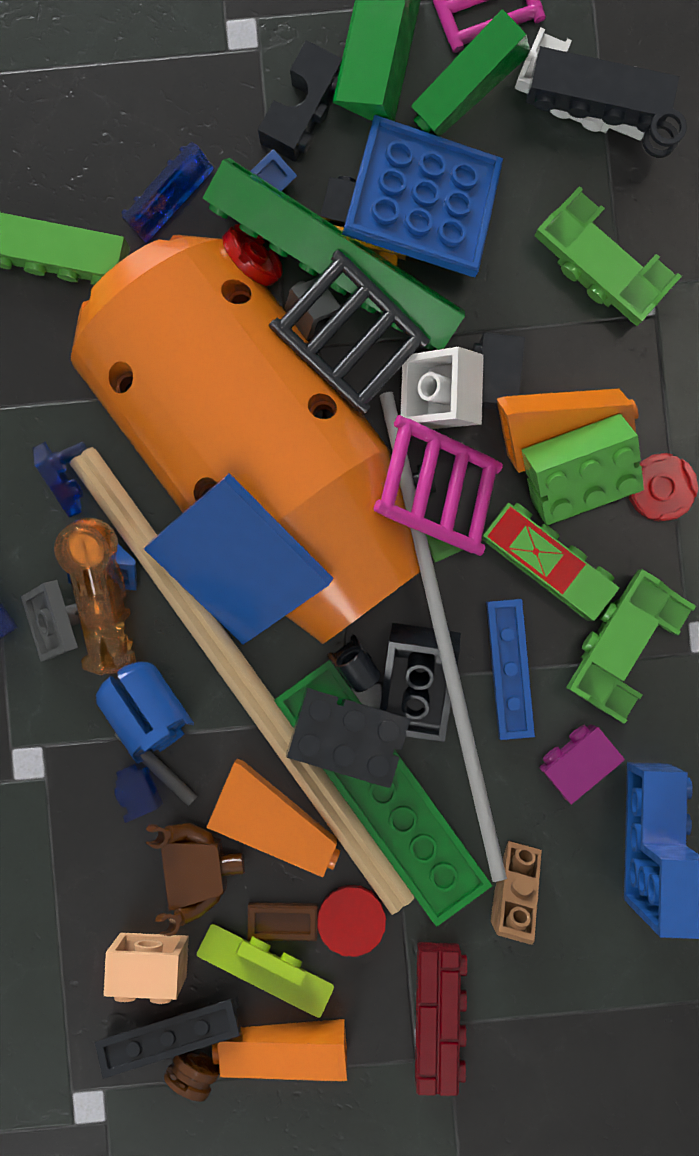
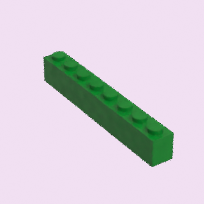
(313, 241)

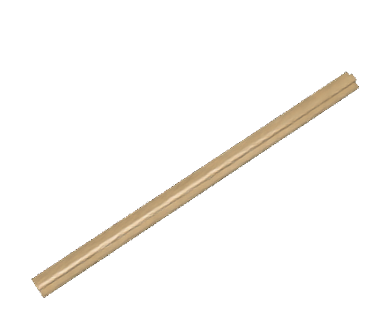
(243, 683)

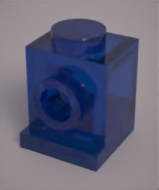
(136, 792)

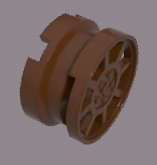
(192, 1075)

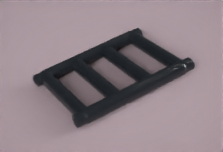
(309, 351)

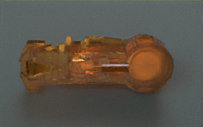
(89, 554)

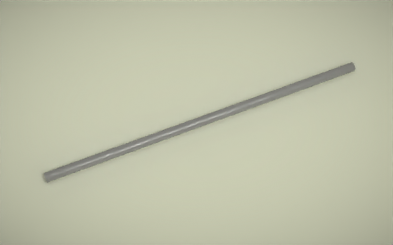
(448, 662)

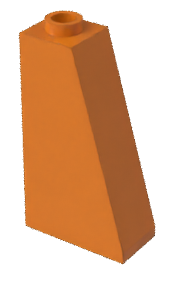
(540, 417)
(270, 822)
(286, 1052)

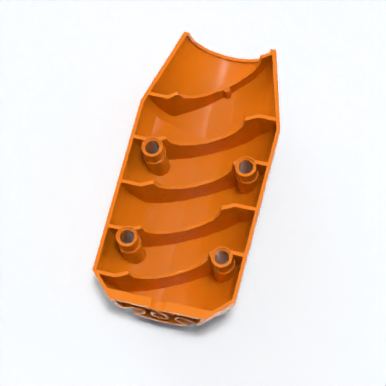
(233, 398)

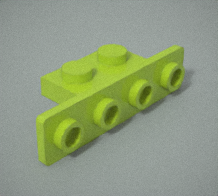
(261, 968)

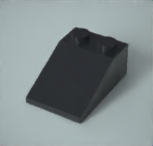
(416, 681)

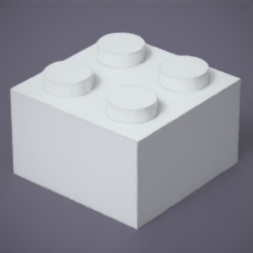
(443, 388)

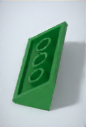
(376, 57)

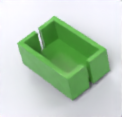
(583, 469)

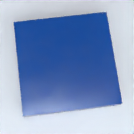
(423, 196)
(237, 560)

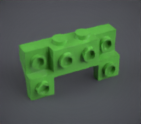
(600, 263)
(621, 640)

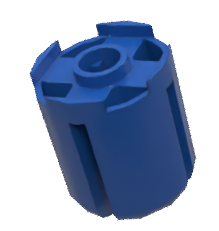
(142, 709)

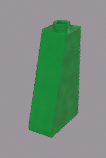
(472, 74)

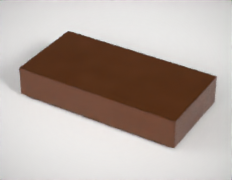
(282, 921)

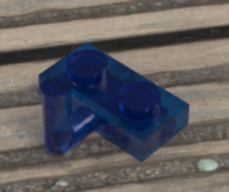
(52, 470)

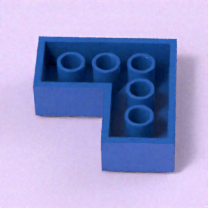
(659, 867)

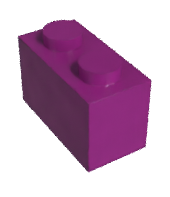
(580, 762)

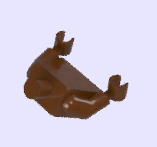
(192, 871)

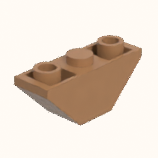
(517, 896)

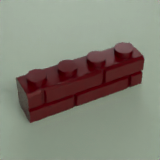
(438, 1019)

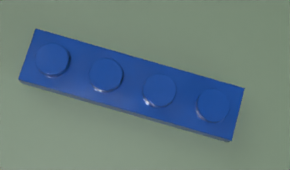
(510, 669)

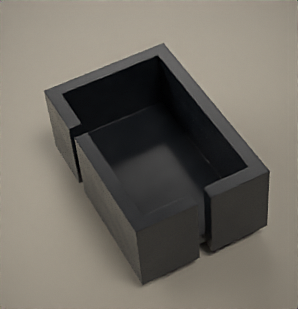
(347, 738)

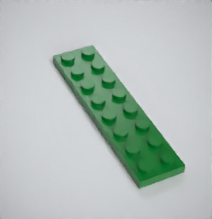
(401, 819)

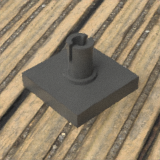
(50, 620)

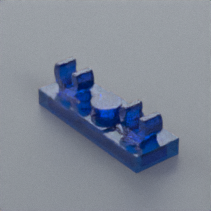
(168, 192)

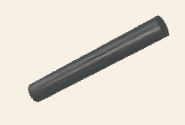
(167, 777)

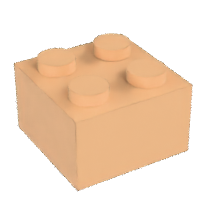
(146, 967)

